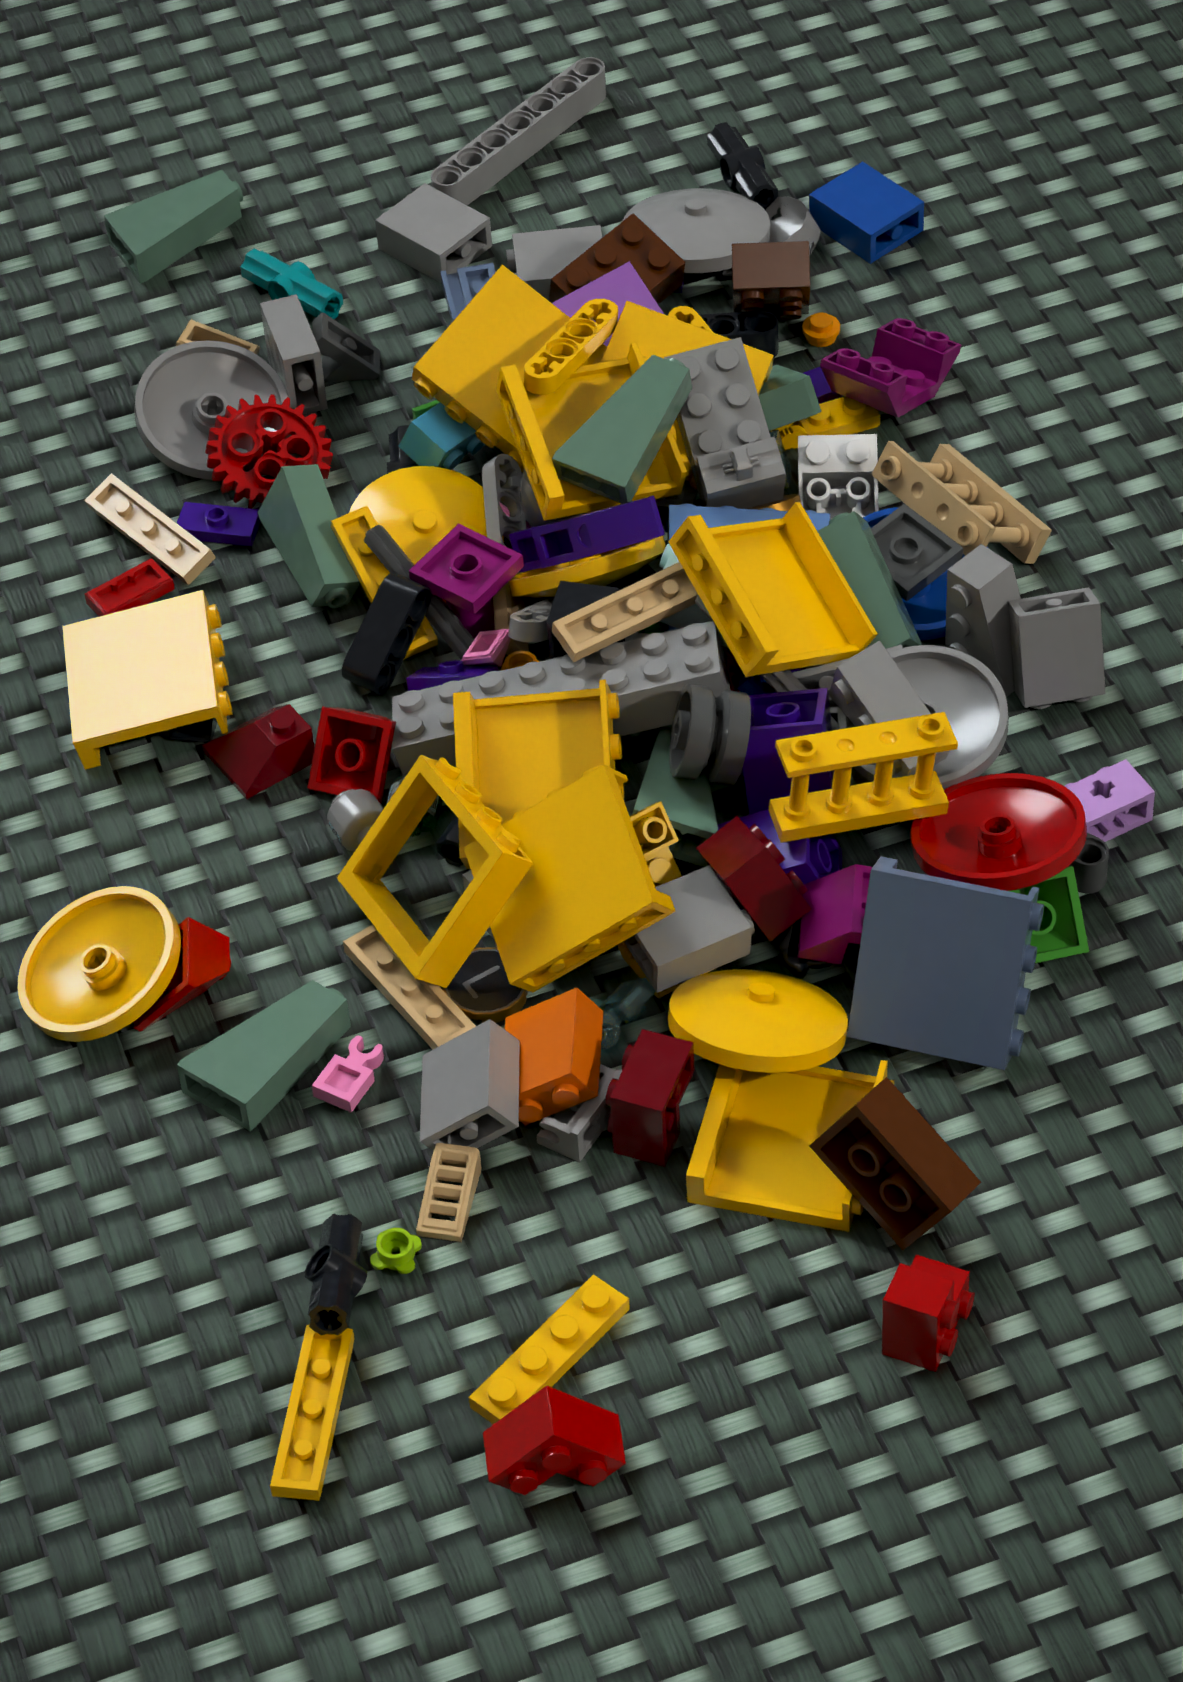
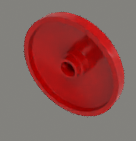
(1002, 832)

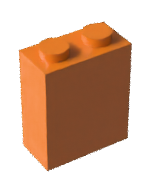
(557, 1054)

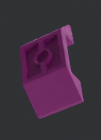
(901, 373)
(836, 914)

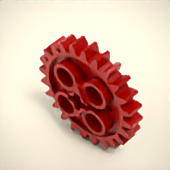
(246, 431)

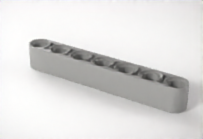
(522, 132)

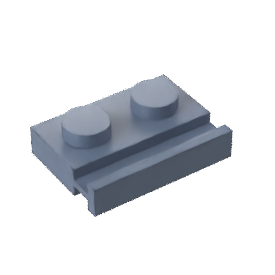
(464, 285)

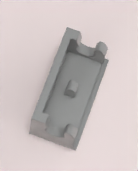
(578, 1127)

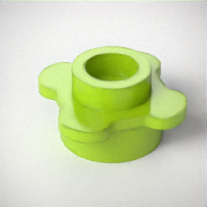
(396, 1240)

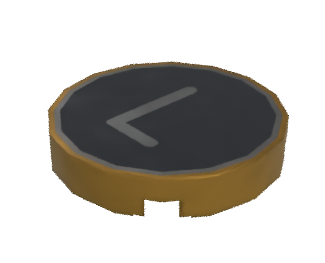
(484, 989)

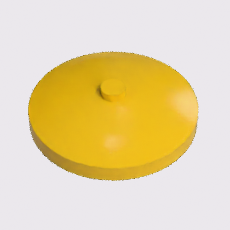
(423, 506)
(594, 570)
(99, 964)
(758, 1020)

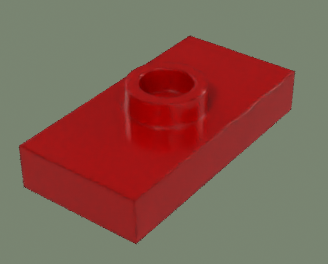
(130, 589)

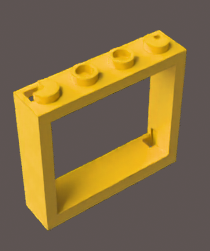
(480, 903)

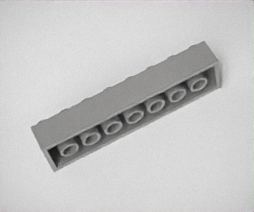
(642, 671)

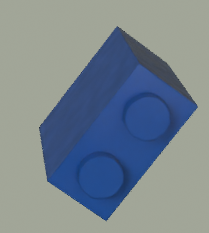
(866, 212)

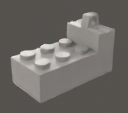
(727, 431)

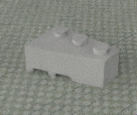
(980, 611)
(875, 691)

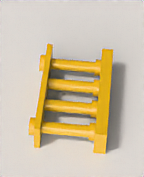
(864, 804)

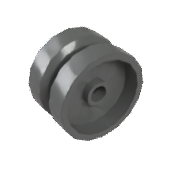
(710, 734)

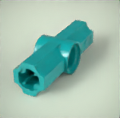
(288, 280)

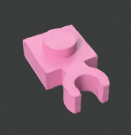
(349, 1078)

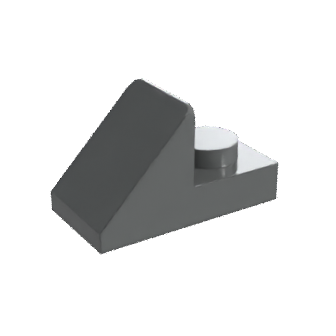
(345, 353)

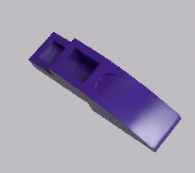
(588, 534)

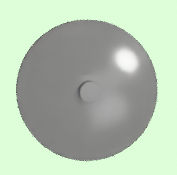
(703, 225)
(188, 390)
(969, 697)

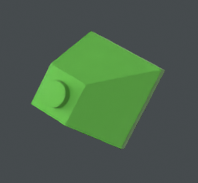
(1062, 924)

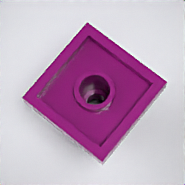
(467, 574)

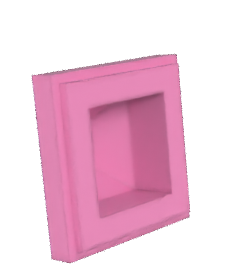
(488, 648)

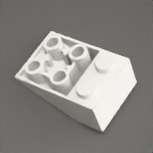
(837, 473)

